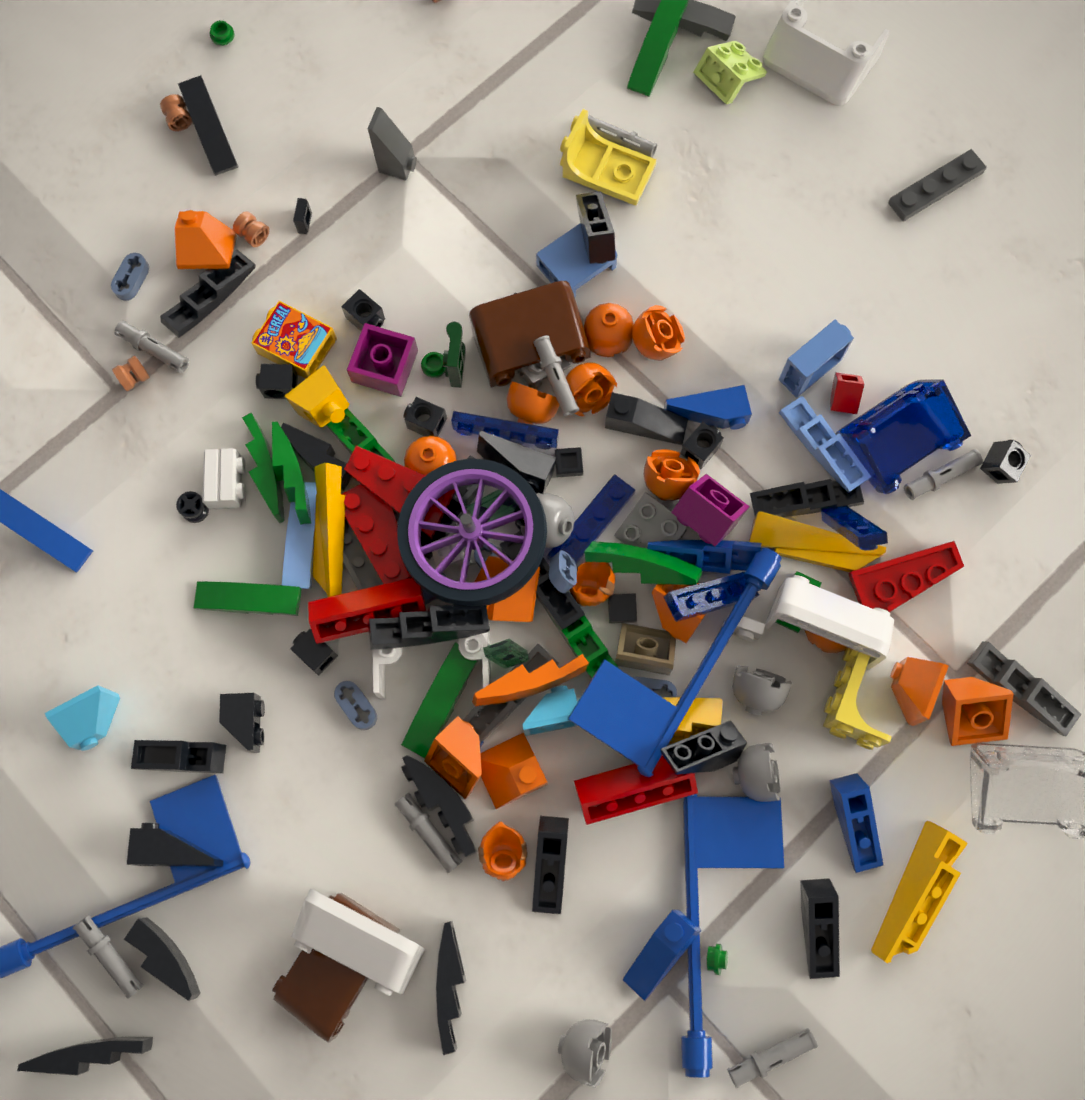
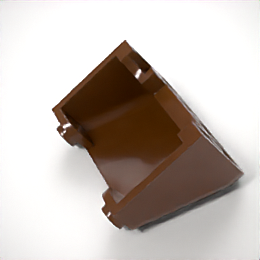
(509, 325)
(322, 989)

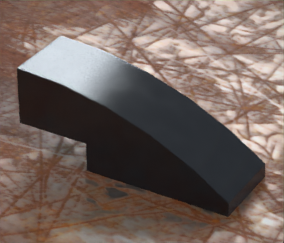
(314, 451)
(178, 756)
(163, 958)

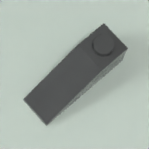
(390, 147)

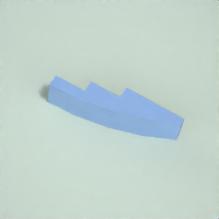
(824, 444)
(300, 545)

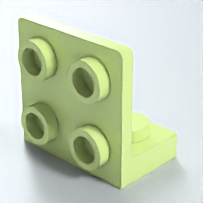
(727, 68)

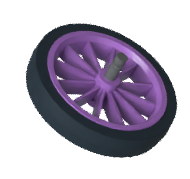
(472, 532)

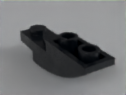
(436, 793)

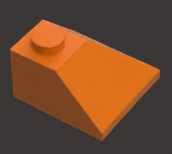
(203, 241)
(516, 607)
(682, 629)
(917, 687)
(976, 711)
(457, 756)
(511, 771)

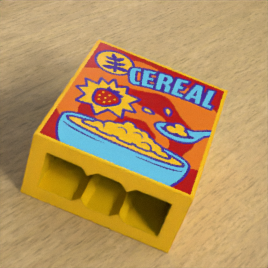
(293, 339)

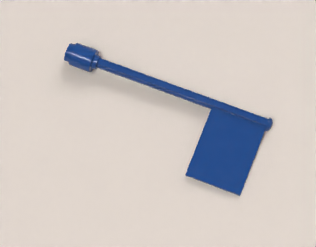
(636, 718)
(190, 812)
(720, 835)

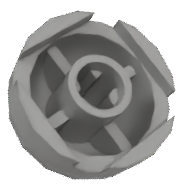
(558, 518)
(760, 690)
(758, 773)
(585, 1050)

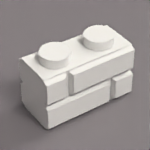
(223, 478)

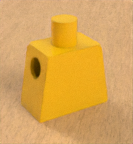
(319, 399)

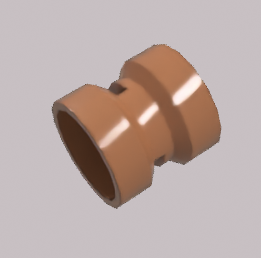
(175, 111)
(248, 227)
(125, 376)

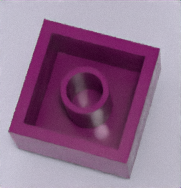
(382, 359)
(709, 510)

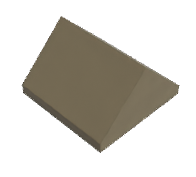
(646, 649)

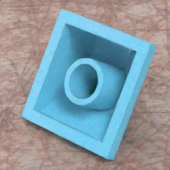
(551, 712)
(85, 717)

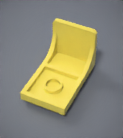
(603, 164)
(842, 709)

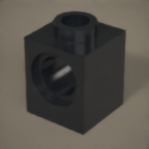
(361, 303)
(276, 380)
(429, 427)
(699, 454)
(1005, 461)
(314, 655)

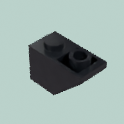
(241, 718)

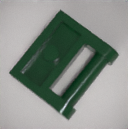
(455, 357)

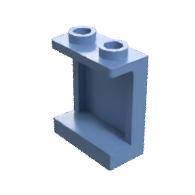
(568, 260)

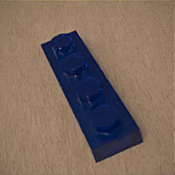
(517, 432)
(596, 518)
(855, 527)
(706, 596)

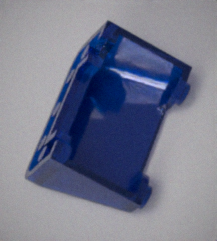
(905, 431)

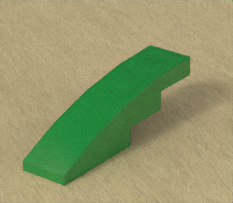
(656, 46)
(354, 433)
(288, 470)
(264, 474)
(652, 565)
(247, 598)
(585, 641)
(439, 702)

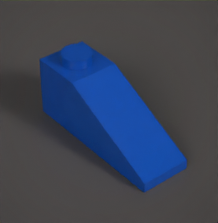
(718, 408)
(857, 821)
(661, 953)

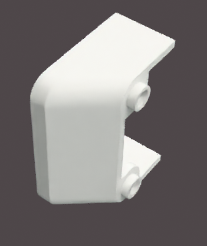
(814, 61)
(833, 618)
(469, 647)
(356, 942)

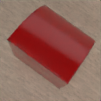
(846, 393)

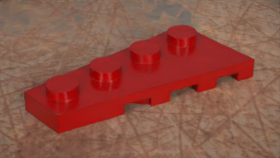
(391, 482)
(376, 531)
(903, 578)

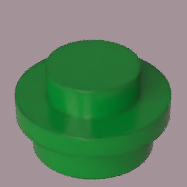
(221, 33)
(433, 365)
(716, 959)

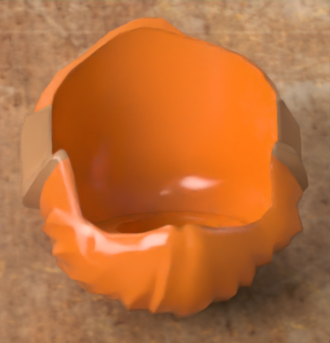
(593, 583)
(502, 852)

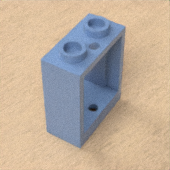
(816, 358)

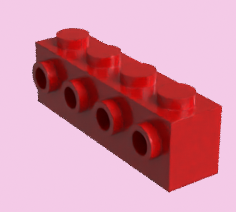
(351, 611)
(628, 791)

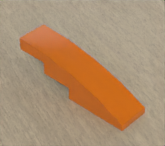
(522, 684)

